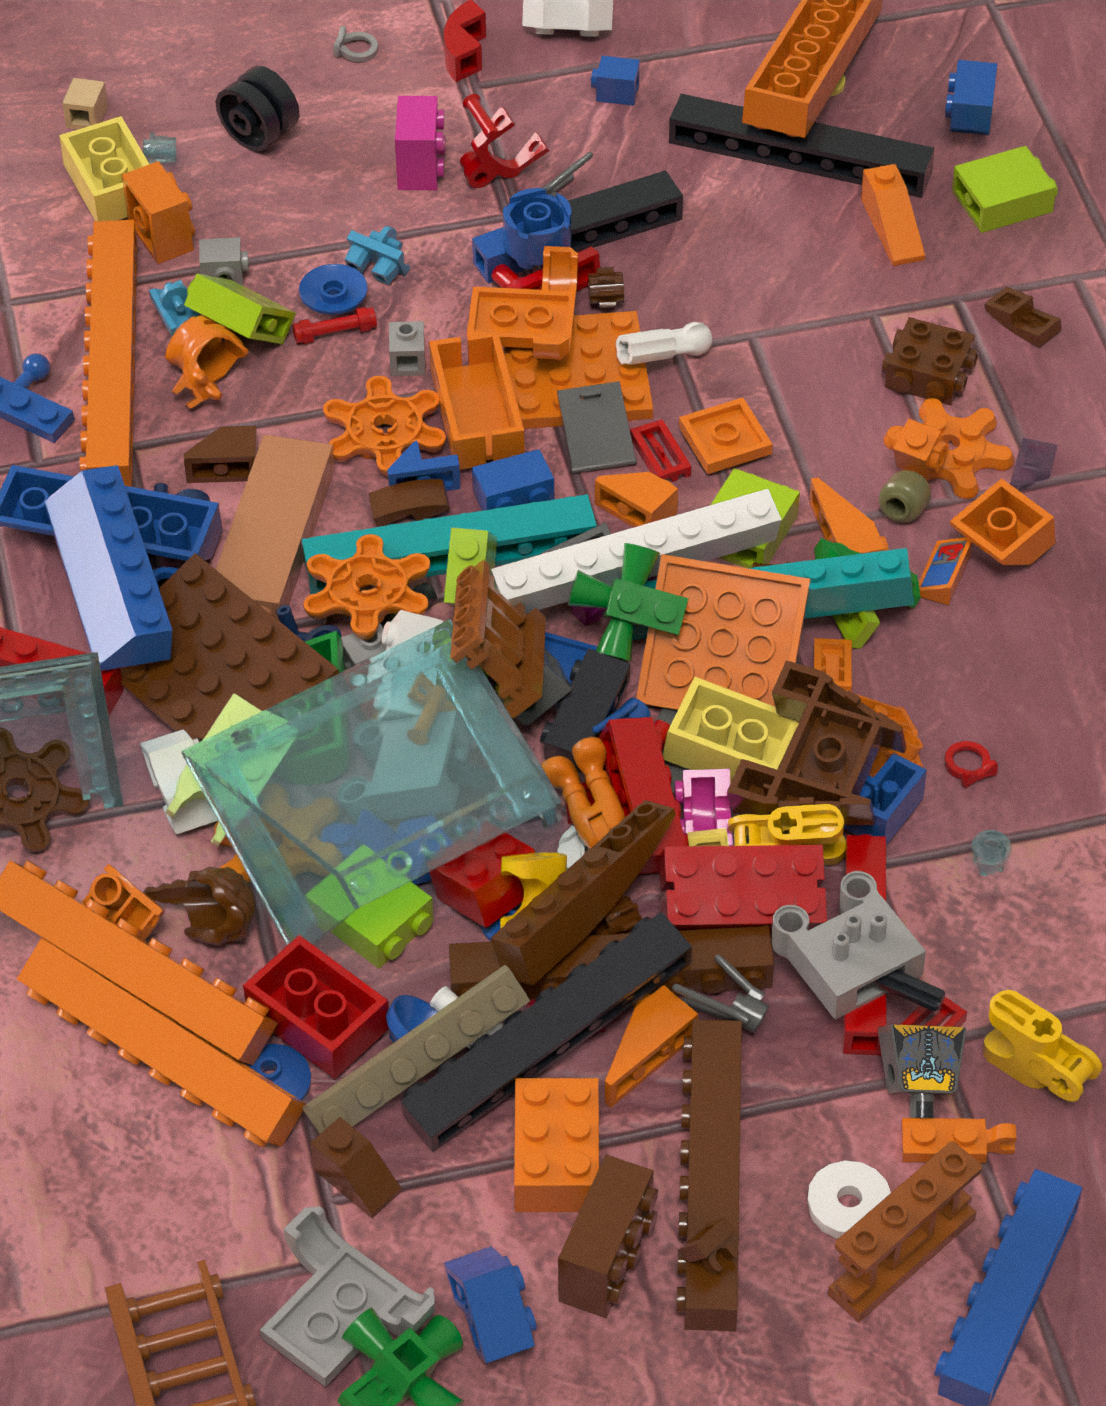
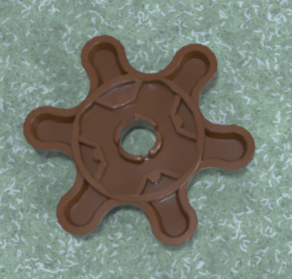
(45, 793)

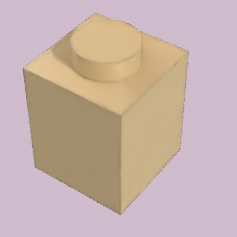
(84, 103)

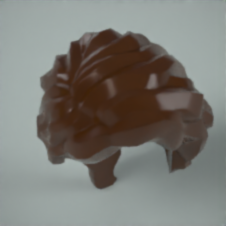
(216, 904)

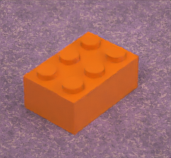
(555, 1143)

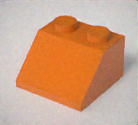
(1007, 525)

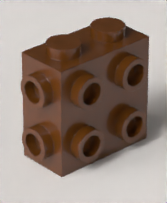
(930, 361)

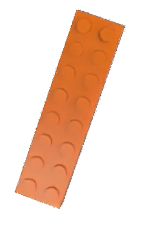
(807, 64)

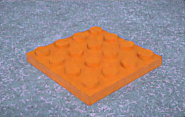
(588, 363)
(732, 633)

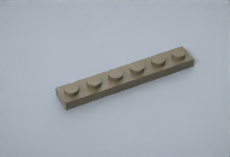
(419, 1051)

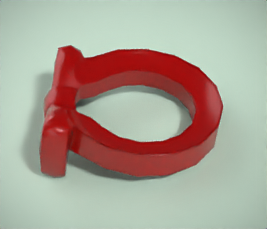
(969, 777)

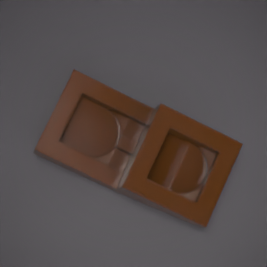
(1019, 316)
(416, 497)

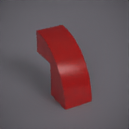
(461, 39)

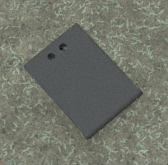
(596, 427)

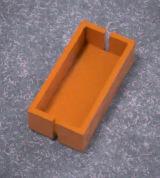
(476, 399)

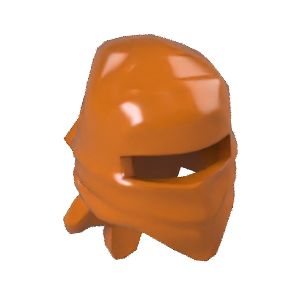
(203, 356)

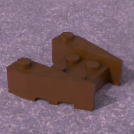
(826, 754)

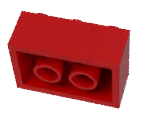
(319, 1006)

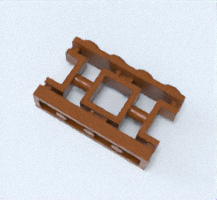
(499, 638)
(904, 1231)

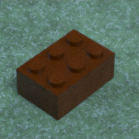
(607, 1236)

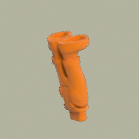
(589, 821)

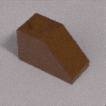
(222, 455)
(353, 1167)

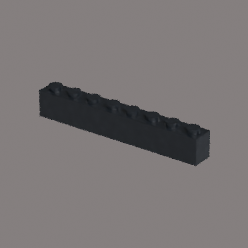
(823, 152)
(546, 1030)

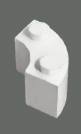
(581, 15)
(165, 766)

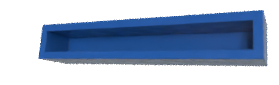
(1009, 1290)

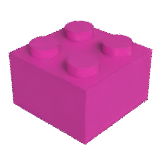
(419, 142)

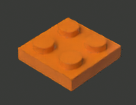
(725, 435)

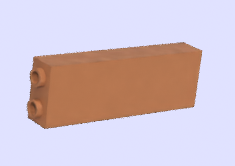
(273, 516)

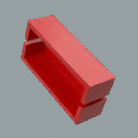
(740, 884)

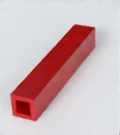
(861, 1025)

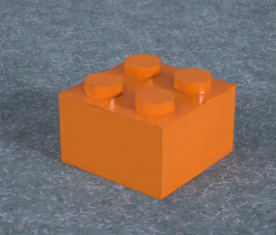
(159, 212)

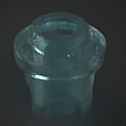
(159, 148)
(990, 851)

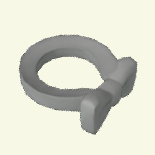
(340, 50)

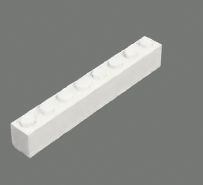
(691, 535)

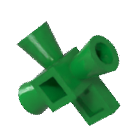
(629, 602)
(401, 1365)

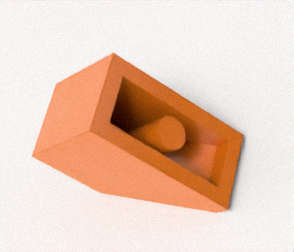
(636, 497)

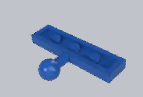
(32, 410)

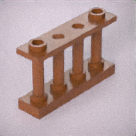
(138, 1347)

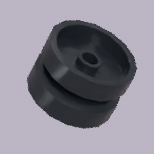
(257, 108)

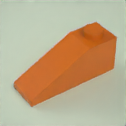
(892, 214)
(842, 521)
(649, 1042)

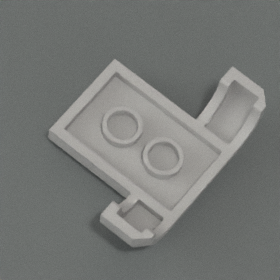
(341, 1288)

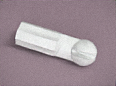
(663, 343)

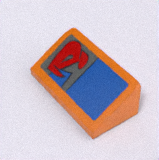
(945, 569)

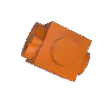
(919, 448)

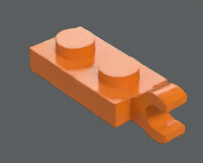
(927, 1136)

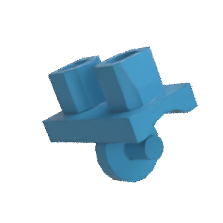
(380, 249)
(170, 305)

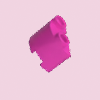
(704, 800)

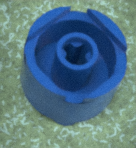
(534, 222)

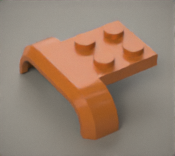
(532, 316)

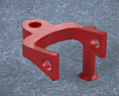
(483, 166)

